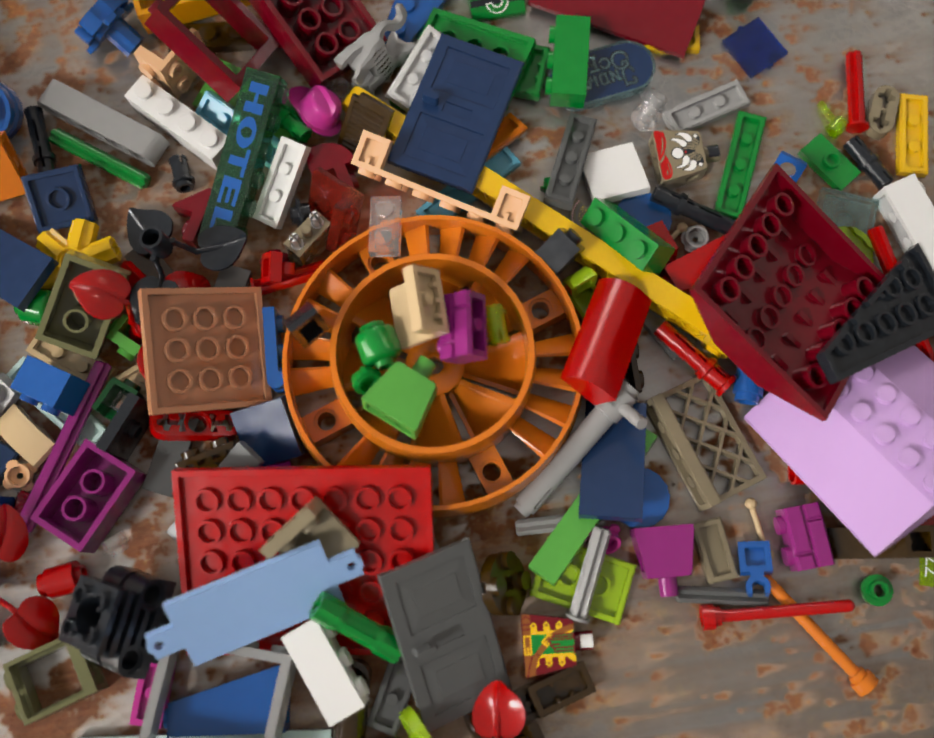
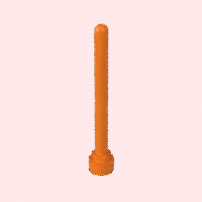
(861, 680)

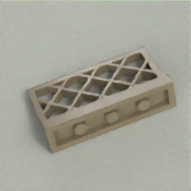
(686, 457)

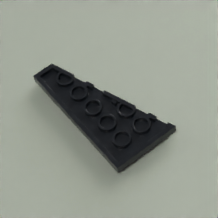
(886, 322)

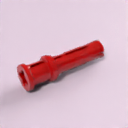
(705, 367)

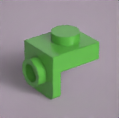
(119, 335)

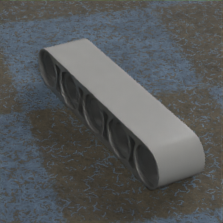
(103, 122)

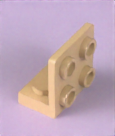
(419, 306)

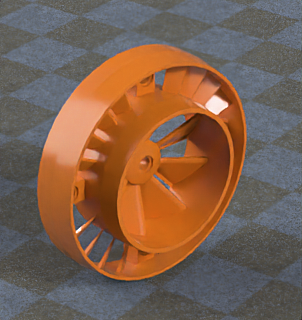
(484, 412)

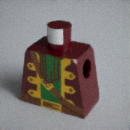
(551, 643)

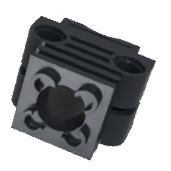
(113, 615)

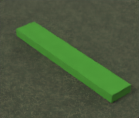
(568, 538)

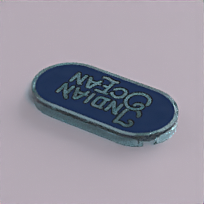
(616, 73)

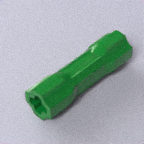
(337, 616)

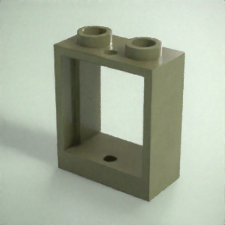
(20, 683)

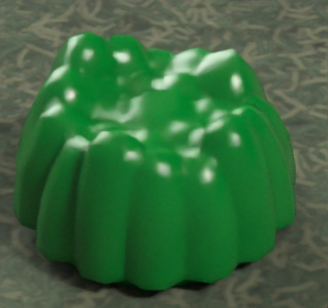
(365, 379)

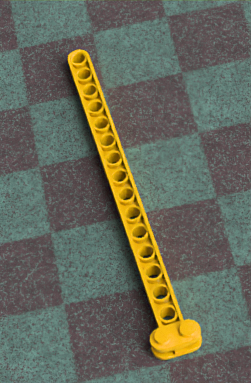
(604, 260)

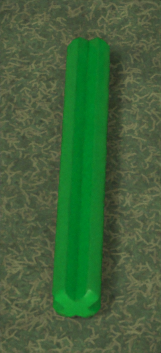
(99, 158)

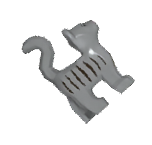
(373, 59)

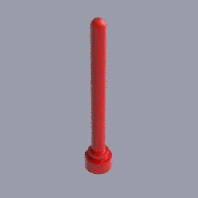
(713, 616)

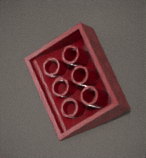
(315, 32)

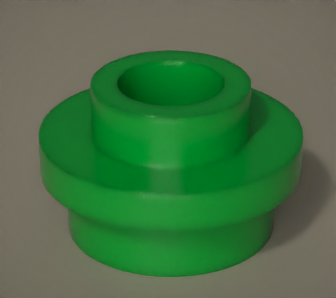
(867, 590)

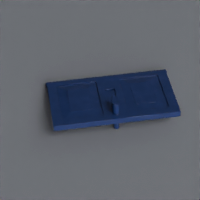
(456, 113)

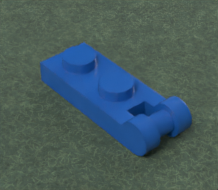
(273, 327)

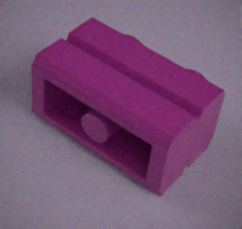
(466, 326)
(803, 537)

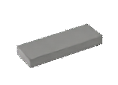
(707, 107)

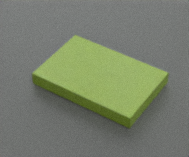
(610, 590)

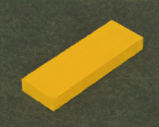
(912, 135)

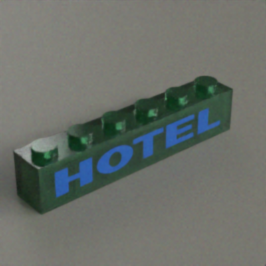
(246, 150)

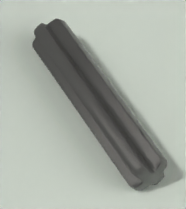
(721, 596)

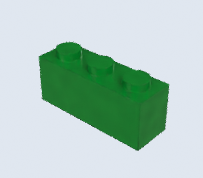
(568, 61)
(627, 236)

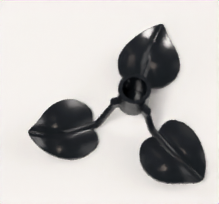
(150, 234)

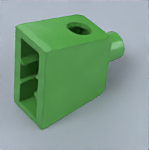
(403, 396)

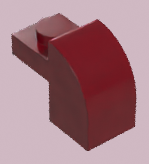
(335, 160)

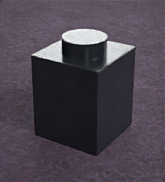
(561, 249)

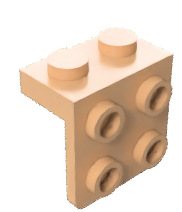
(169, 74)

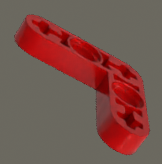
(187, 434)

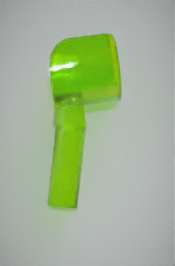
(835, 125)

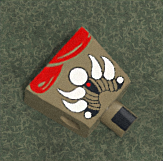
(680, 157)

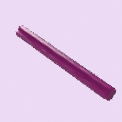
(65, 442)

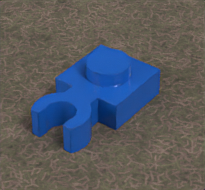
(755, 561)

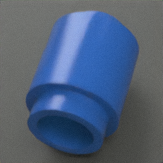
(746, 390)

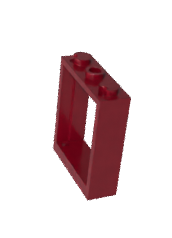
(198, 56)

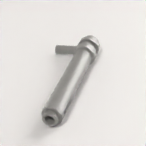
(577, 446)

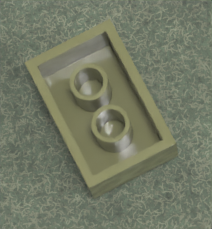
(65, 320)

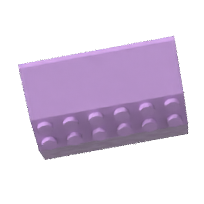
(872, 451)

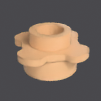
(11, 475)

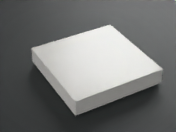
(615, 173)

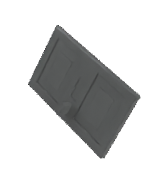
(443, 631)

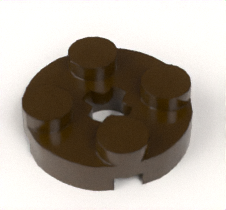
(504, 583)

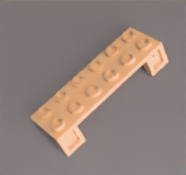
(371, 158)

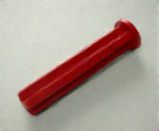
(855, 93)
(301, 276)

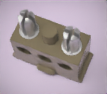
(308, 239)

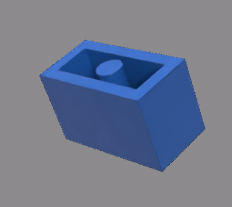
(50, 386)

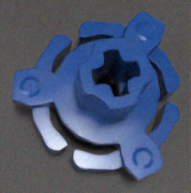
(107, 21)

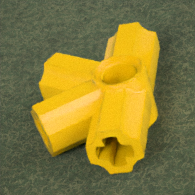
(81, 238)

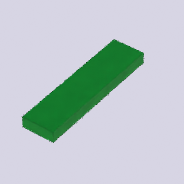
(739, 164)

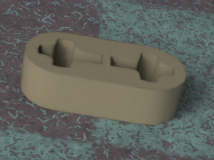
(887, 113)

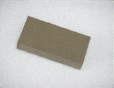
(714, 551)

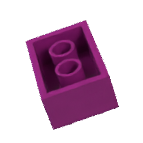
(88, 497)

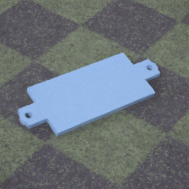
(251, 603)

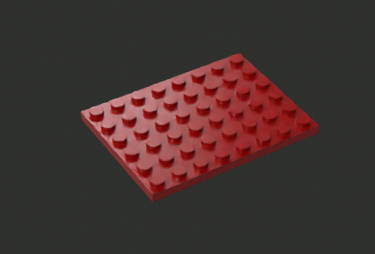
(233, 511)

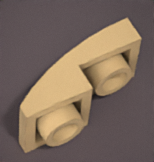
(25, 436)

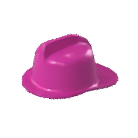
(318, 108)

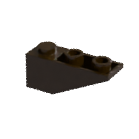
(916, 544)

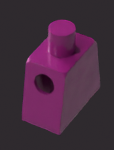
(664, 554)

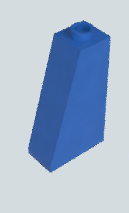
(226, 709)

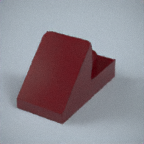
(194, 209)

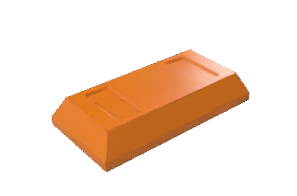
(508, 132)

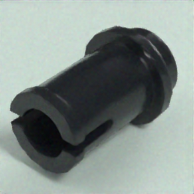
(182, 181)

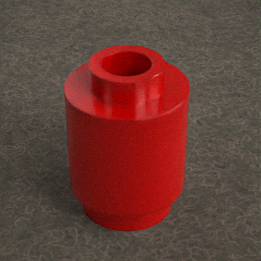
(60, 579)

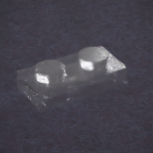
(385, 226)

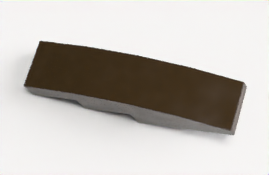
(549, 693)

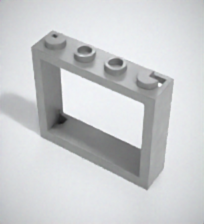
(279, 702)

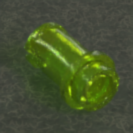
(497, 324)

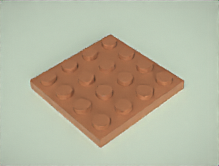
(203, 348)

